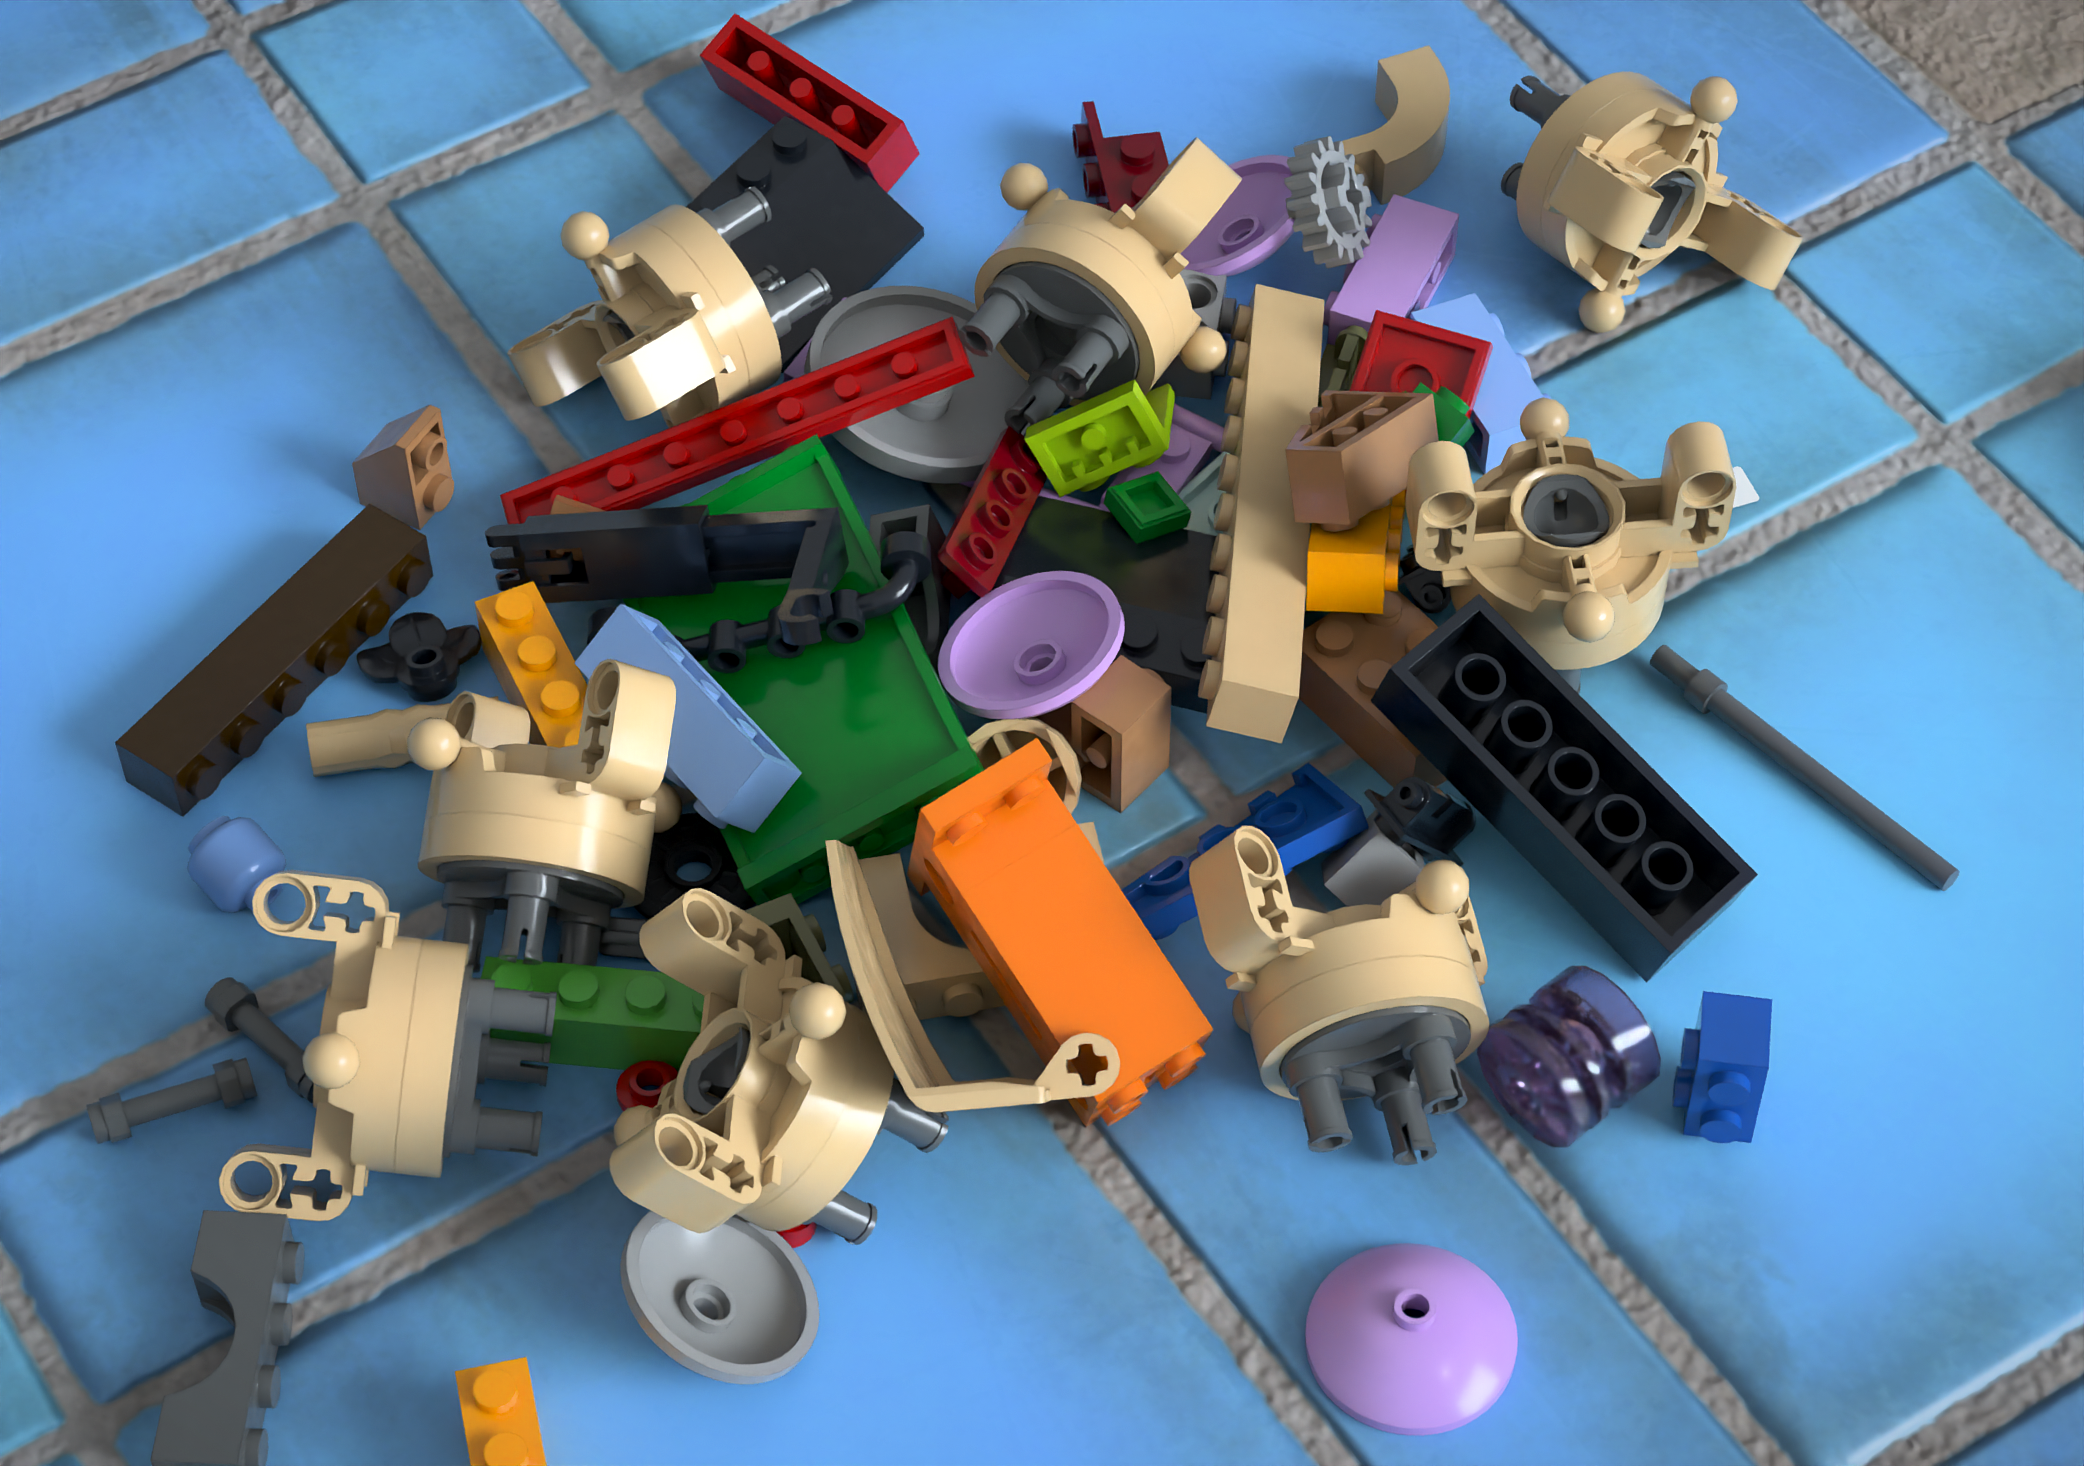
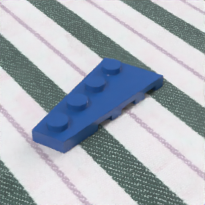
(1300, 823)

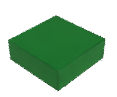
(1147, 507)

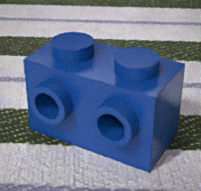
(1724, 1067)

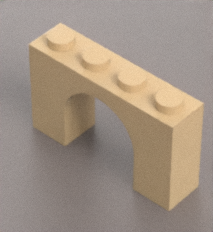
(935, 974)

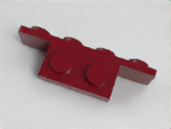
(1117, 167)
(992, 516)

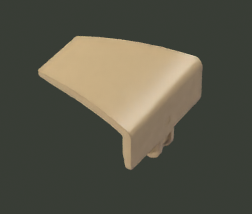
(902, 1033)

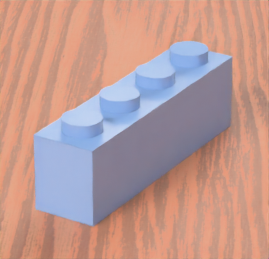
(712, 740)

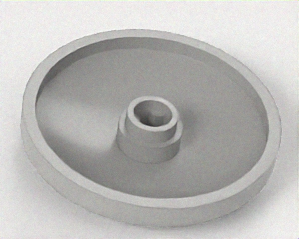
(940, 434)

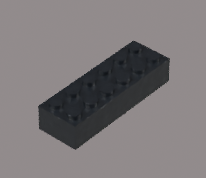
(1562, 787)

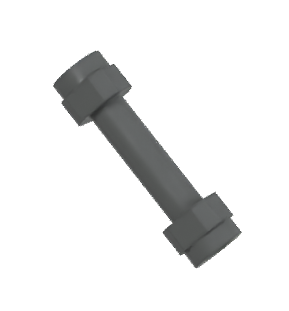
(236, 1009)
(113, 1117)

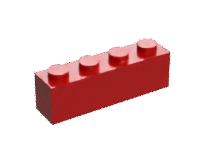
(784, 83)

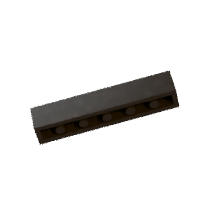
(275, 660)

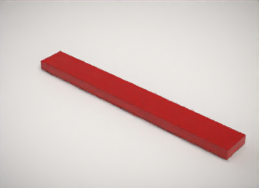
(755, 426)

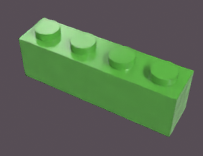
(606, 1013)

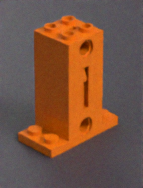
(1056, 931)

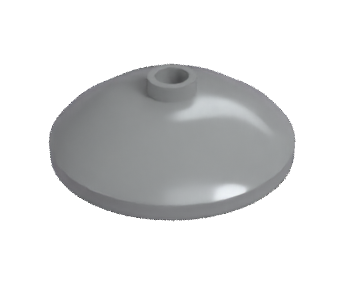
(721, 1299)

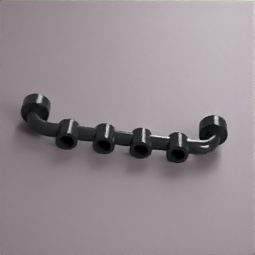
(903, 561)

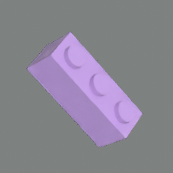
(1399, 268)

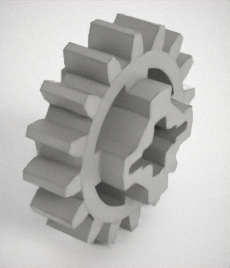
(1328, 202)

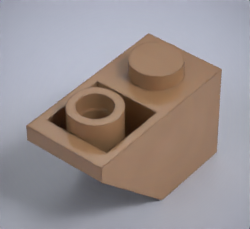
(407, 468)

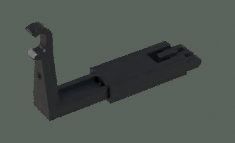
(678, 555)

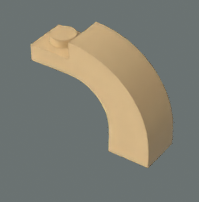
(1407, 148)

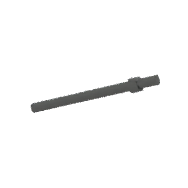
(1709, 694)

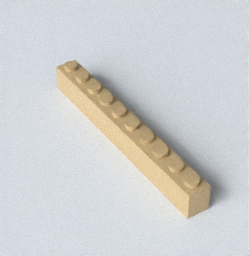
(1262, 549)

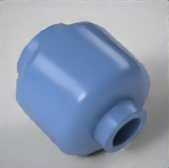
(232, 861)

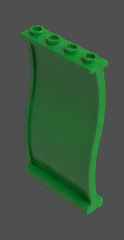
(851, 716)

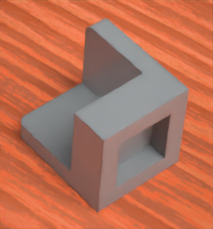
(1370, 867)

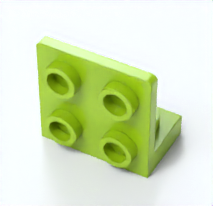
(1103, 436)

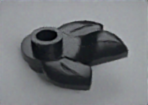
(421, 656)

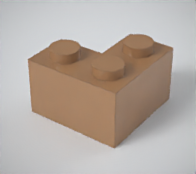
(1118, 732)

